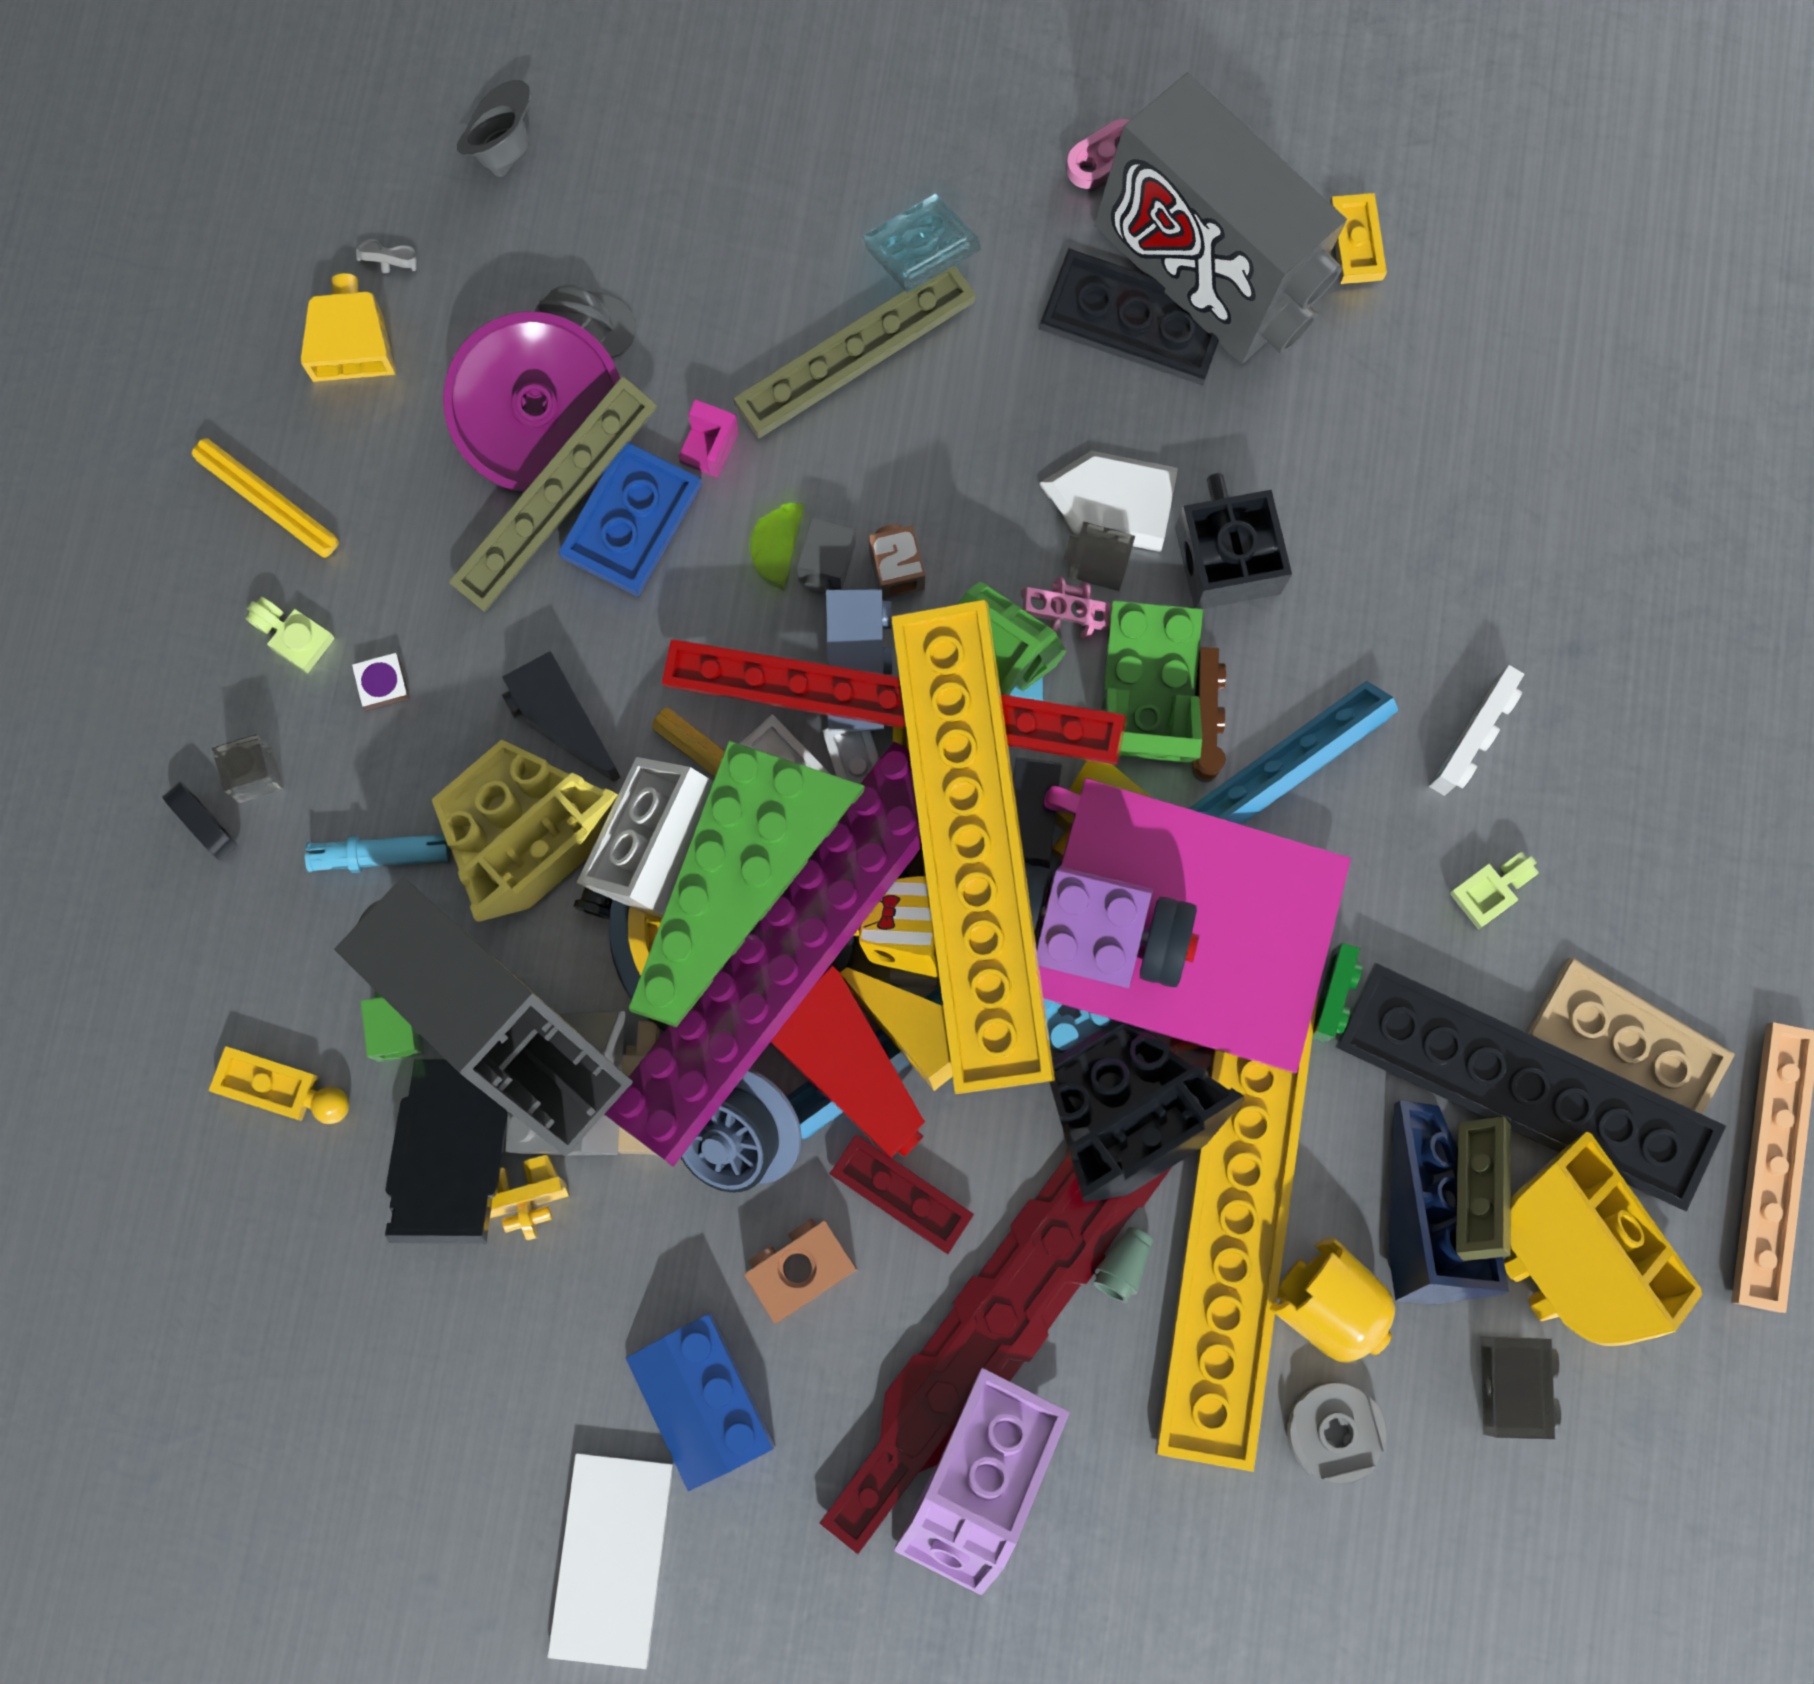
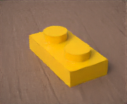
(1360, 241)

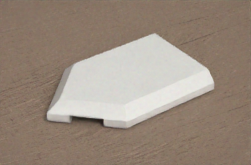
(1116, 495)

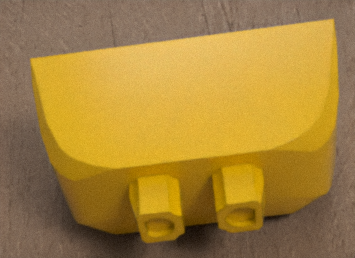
(1596, 1252)

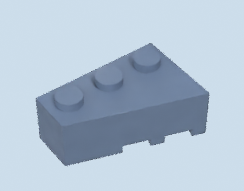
(856, 641)

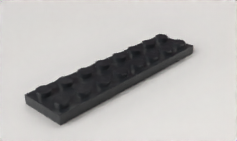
(1530, 1083)

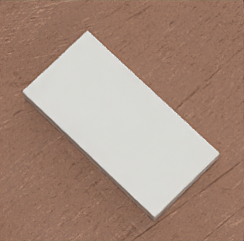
(611, 1561)

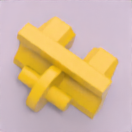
(542, 1187)

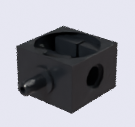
(1232, 547)

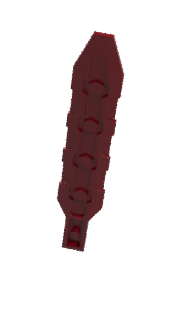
(993, 1326)

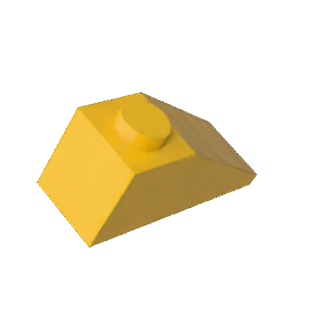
(910, 1023)

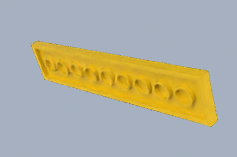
(972, 849)
(1233, 1267)

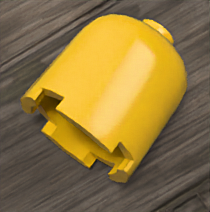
(1336, 1304)

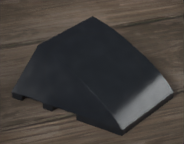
(1133, 1109)

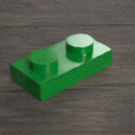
(1341, 975)

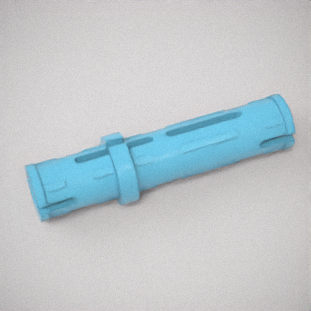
(358, 853)

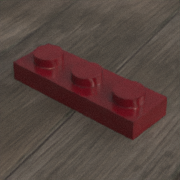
(901, 1194)

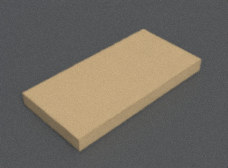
(1629, 1037)

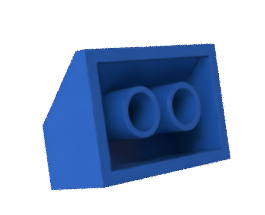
(700, 1402)

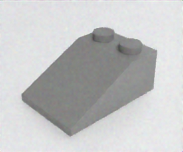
(606, 1034)

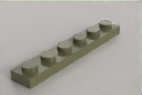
(852, 351)
(553, 494)

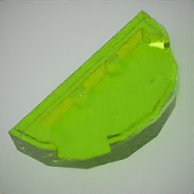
(775, 543)

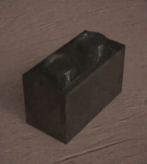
(1519, 1387)

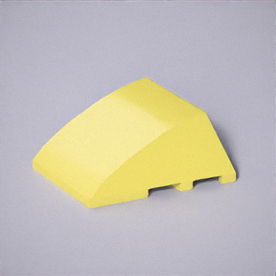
(518, 827)

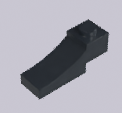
(1036, 823)

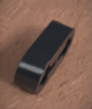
(200, 821)

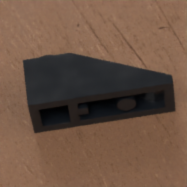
(553, 710)

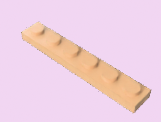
(1775, 1169)

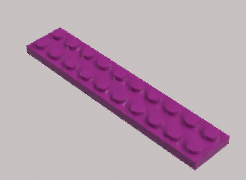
(776, 967)

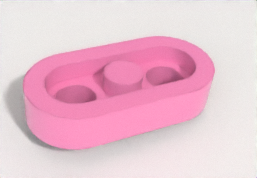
(1097, 152)

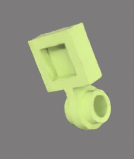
(296, 639)
(1487, 894)

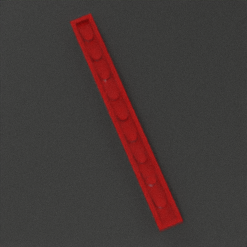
(878, 698)

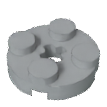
(1360, 1447)

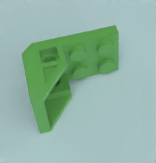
(1021, 642)
(1154, 679)

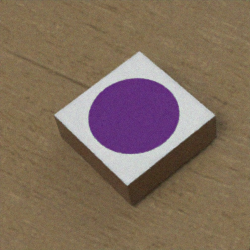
(380, 681)

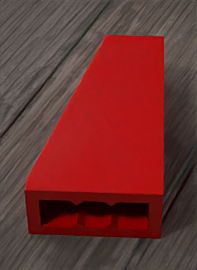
(845, 1061)

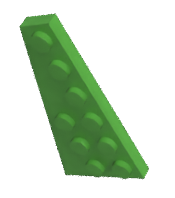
(744, 854)

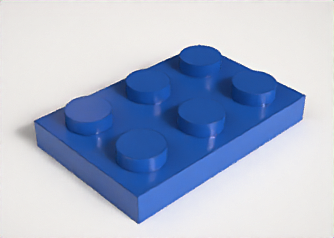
(630, 519)

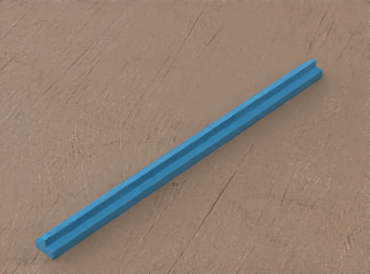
(1233, 801)

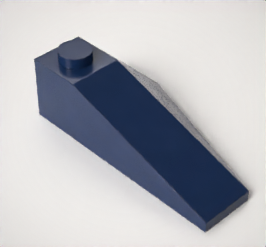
(1425, 1215)

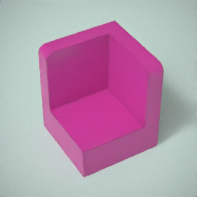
(709, 439)

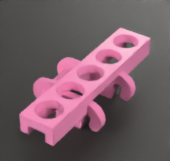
(1052, 606)

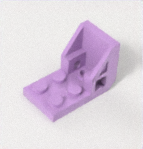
(983, 1483)

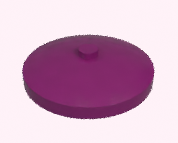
(523, 393)

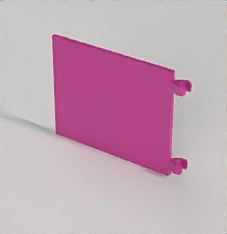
(1259, 918)

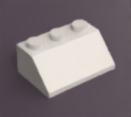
(647, 835)

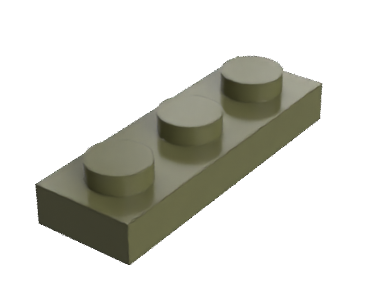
(1484, 1189)

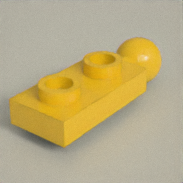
(276, 1087)

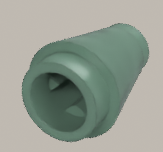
(1124, 1265)

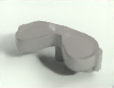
(399, 256)

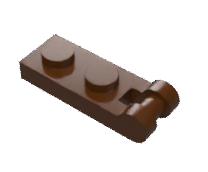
(1210, 679)

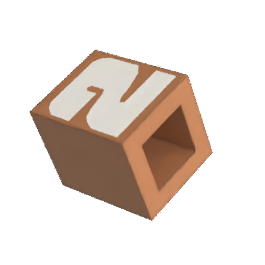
(896, 560)

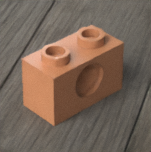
(777, 1291)

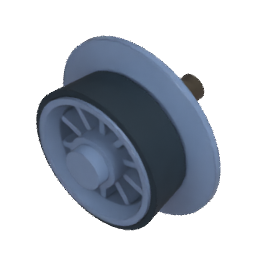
(748, 1138)

